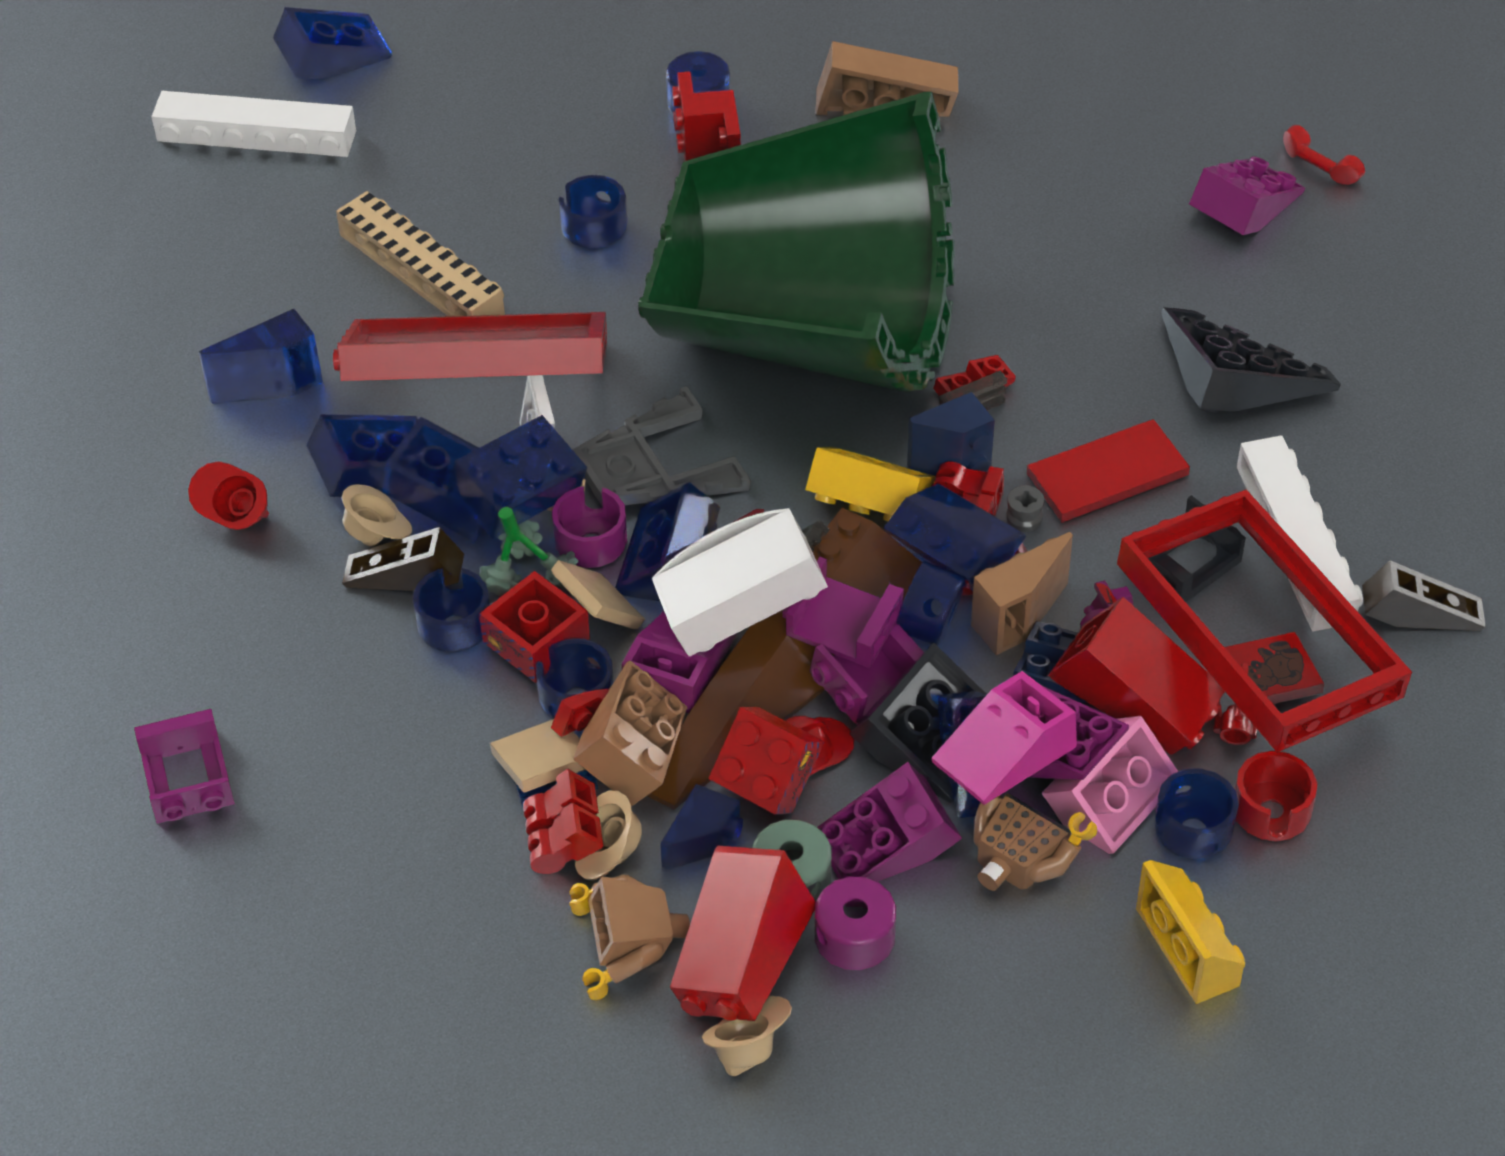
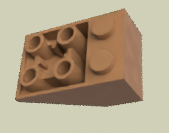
(1019, 593)
(632, 734)

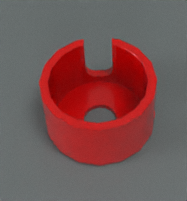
(1277, 779)

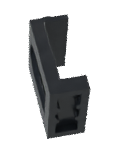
(1229, 552)

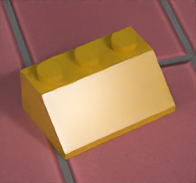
(863, 481)
(1188, 932)

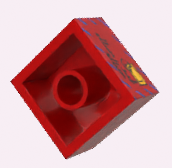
(529, 621)
(766, 760)

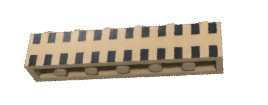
(418, 259)

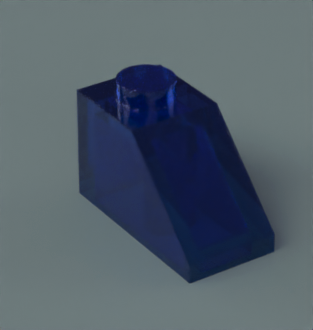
(701, 825)

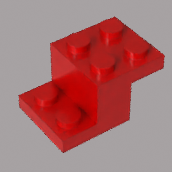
(705, 119)

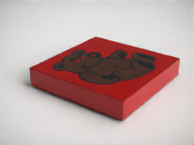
(1279, 667)

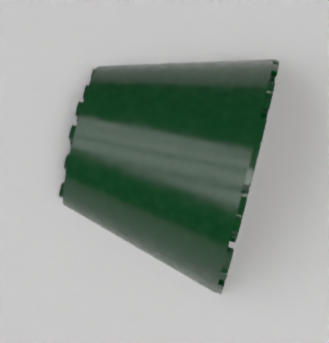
(815, 248)

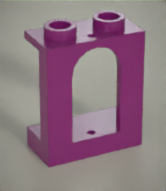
(177, 737)

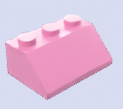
(1118, 789)

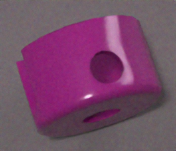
(575, 520)
(855, 942)

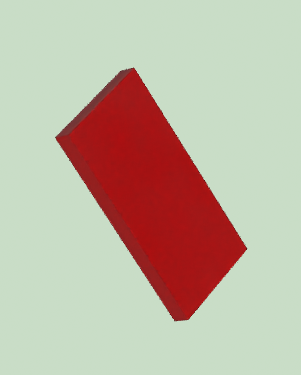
(1107, 470)

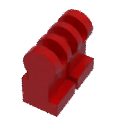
(976, 486)
(562, 823)

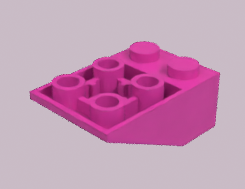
(1008, 738)

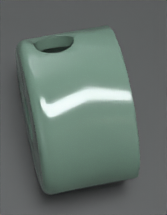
(802, 836)

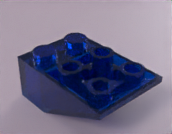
(263, 362)

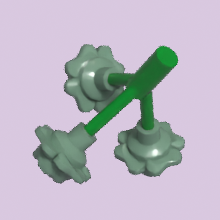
(517, 541)

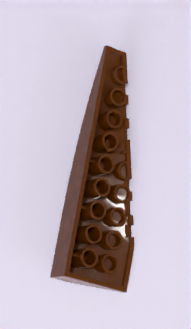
(773, 668)

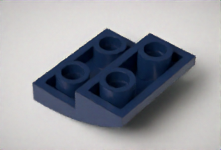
(1042, 652)

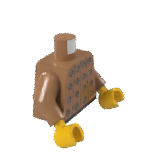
(1024, 843)
(628, 926)

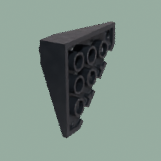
(1236, 373)

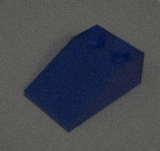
(328, 42)
(355, 448)

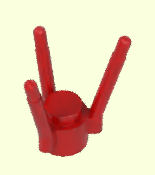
(1233, 724)

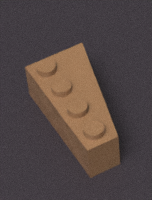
(866, 77)

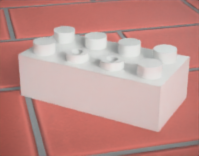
(737, 578)

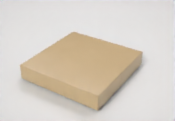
(597, 595)
(536, 755)

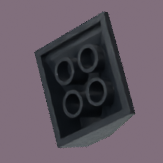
(906, 718)

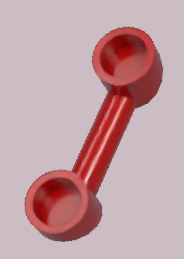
(1344, 172)

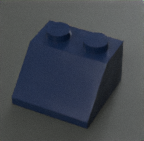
(951, 432)

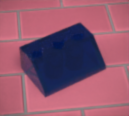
(662, 533)
(953, 533)

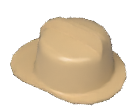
(372, 516)
(620, 836)
(748, 1043)

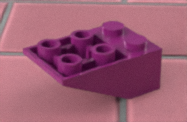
(1244, 193)
(666, 661)
(1095, 738)
(889, 828)

